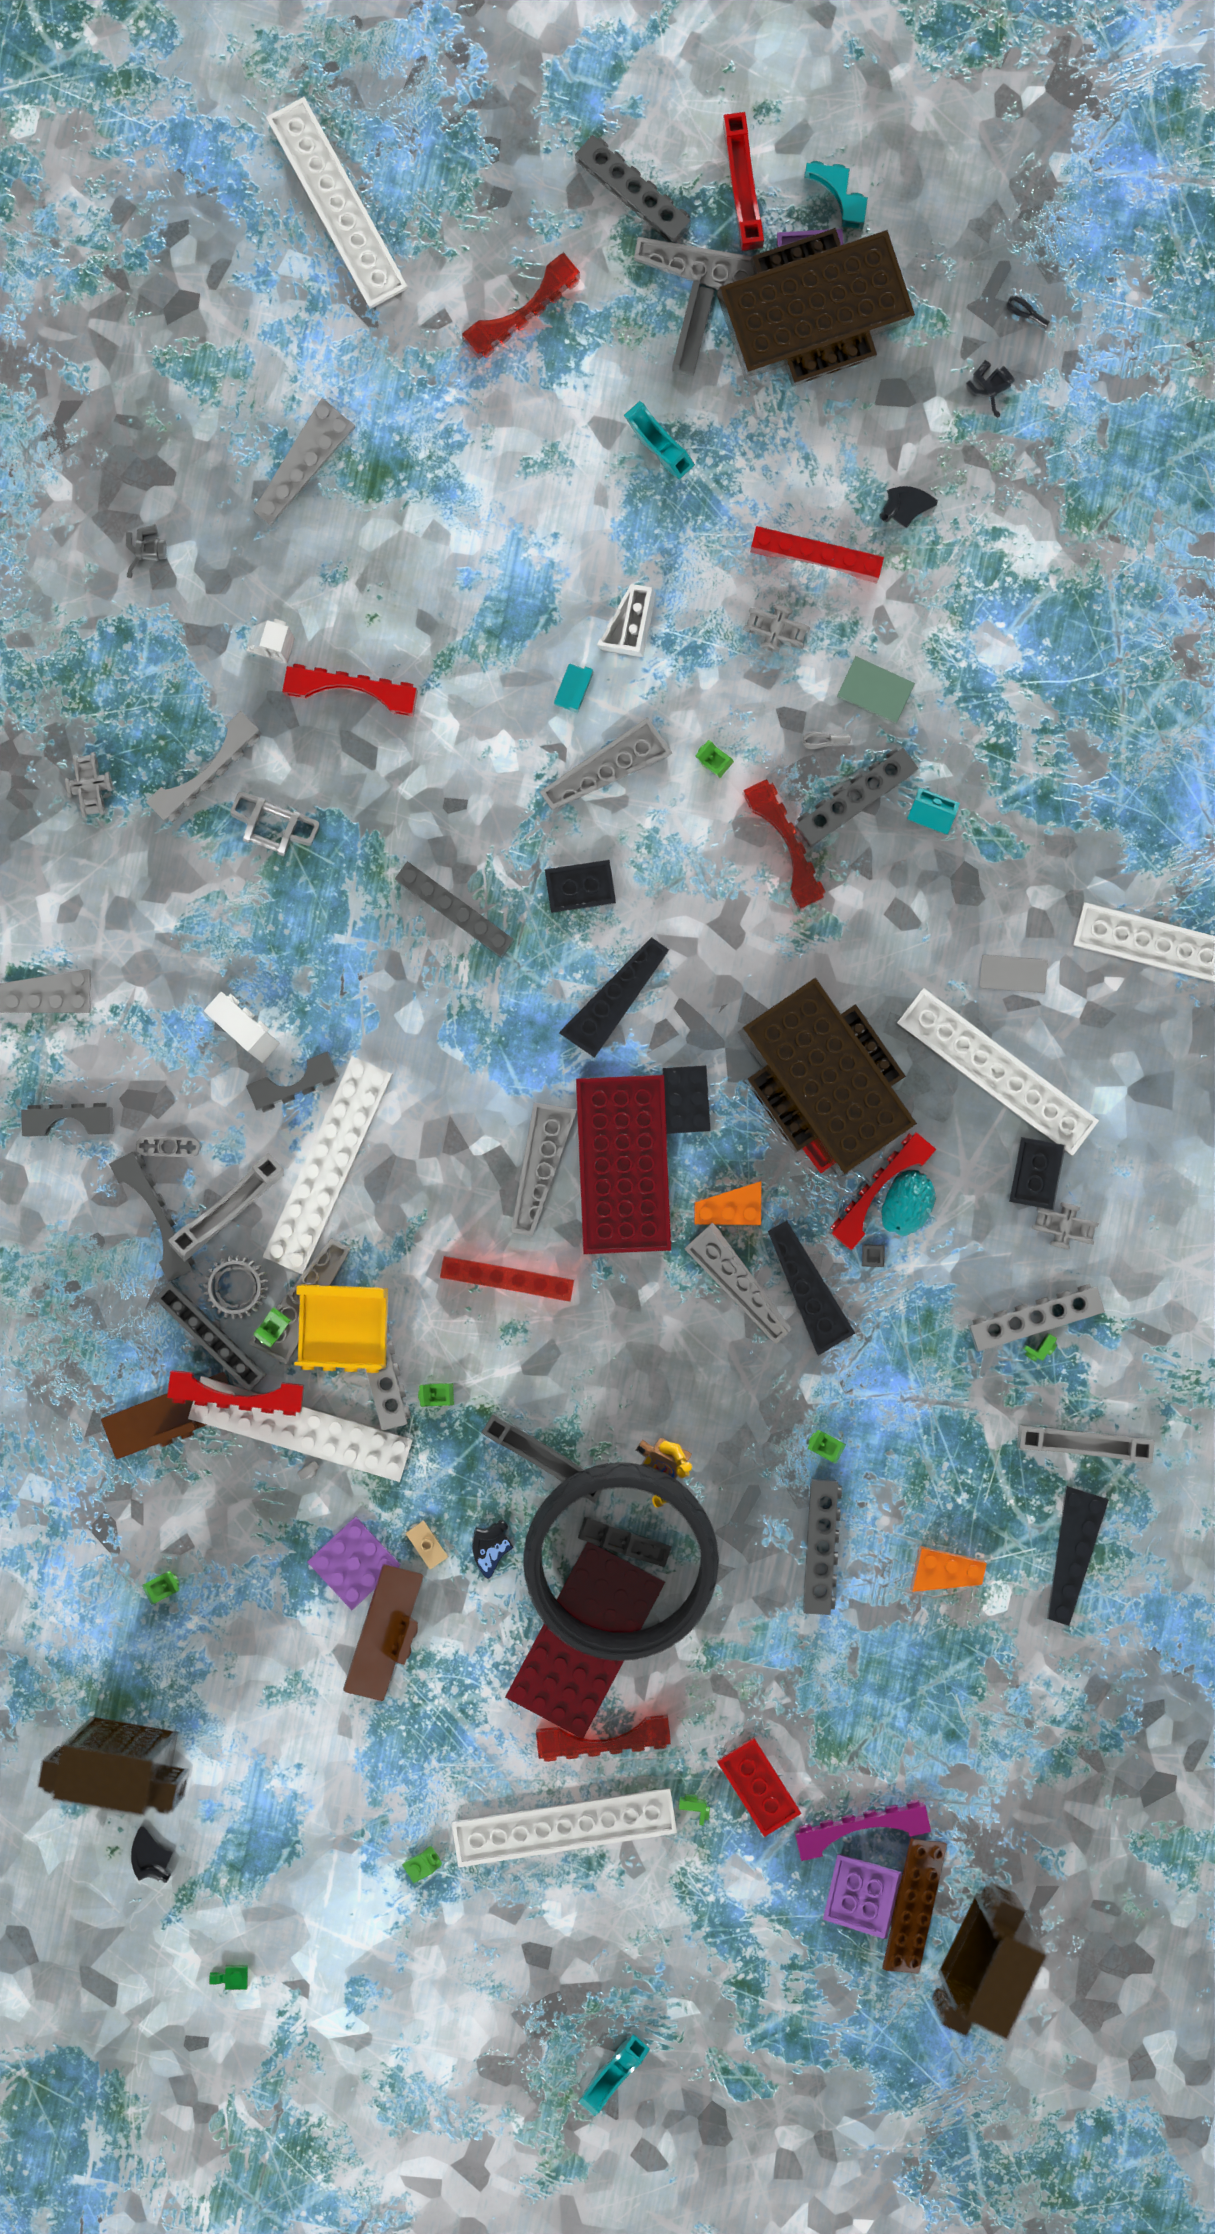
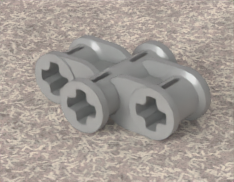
(768, 625)
(88, 784)
(1064, 1227)

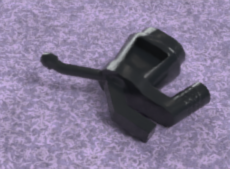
(997, 382)

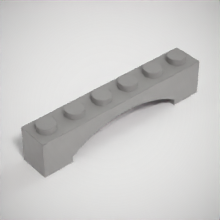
(170, 801)
(252, 1186)
(1085, 1443)

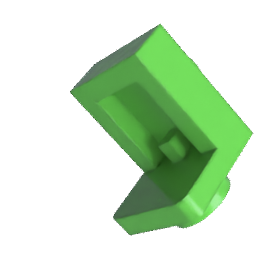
(714, 759)
(272, 1327)
(1046, 1347)
(436, 1394)
(826, 1446)
(161, 1587)
(692, 1803)
(422, 1864)

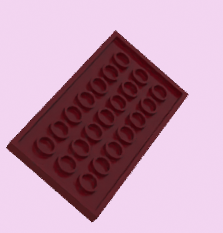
(623, 1164)
(563, 1681)

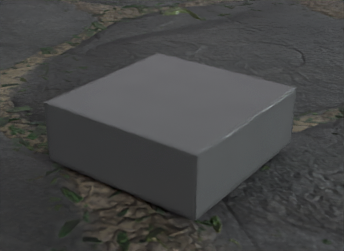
(873, 1255)

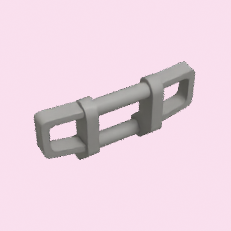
(288, 836)

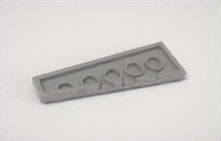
(694, 263)
(313, 447)
(620, 758)
(48, 994)
(543, 1150)
(320, 1272)
(730, 1273)

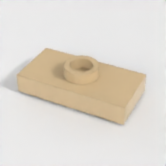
(426, 1544)

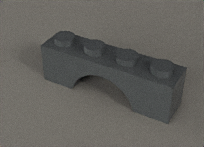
(318, 1071)
(40, 1121)

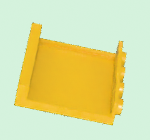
(342, 1327)

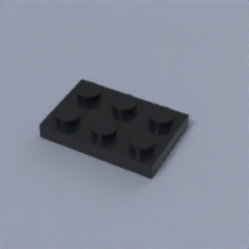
(580, 886)
(686, 1099)
(1037, 1173)

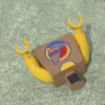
(667, 1458)

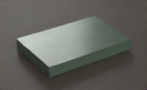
(875, 689)

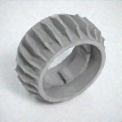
(216, 1296)

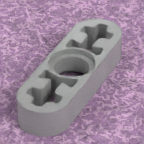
(152, 1140)

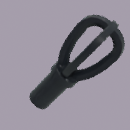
(1034, 316)

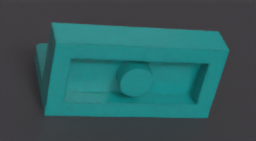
(573, 687)
(933, 811)

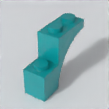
(836, 181)
(656, 439)
(612, 2074)

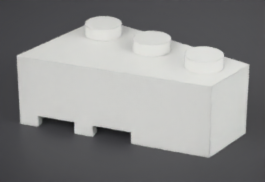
(631, 623)
(271, 640)
(241, 1026)

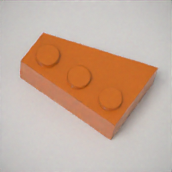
(733, 1207)
(945, 1570)

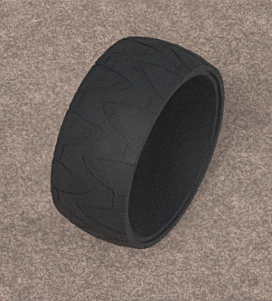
(616, 1644)

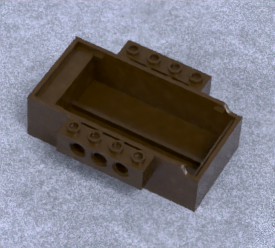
(815, 305)
(826, 1078)
(116, 1768)
(989, 1965)

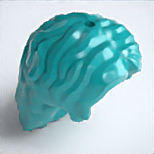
(908, 1203)

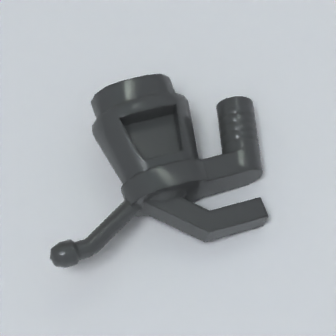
(149, 549)

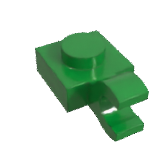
(234, 1977)

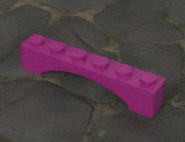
(909, 1818)

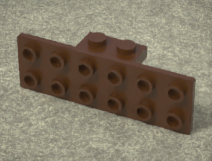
(151, 1424)
(385, 1633)
(914, 1906)

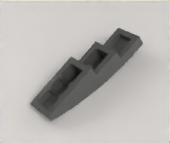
(624, 1542)

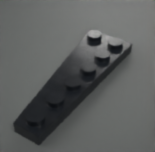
(602, 1014)
(816, 1304)
(1077, 1537)

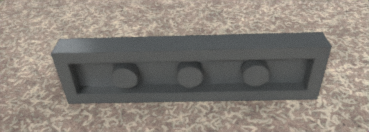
(693, 329)

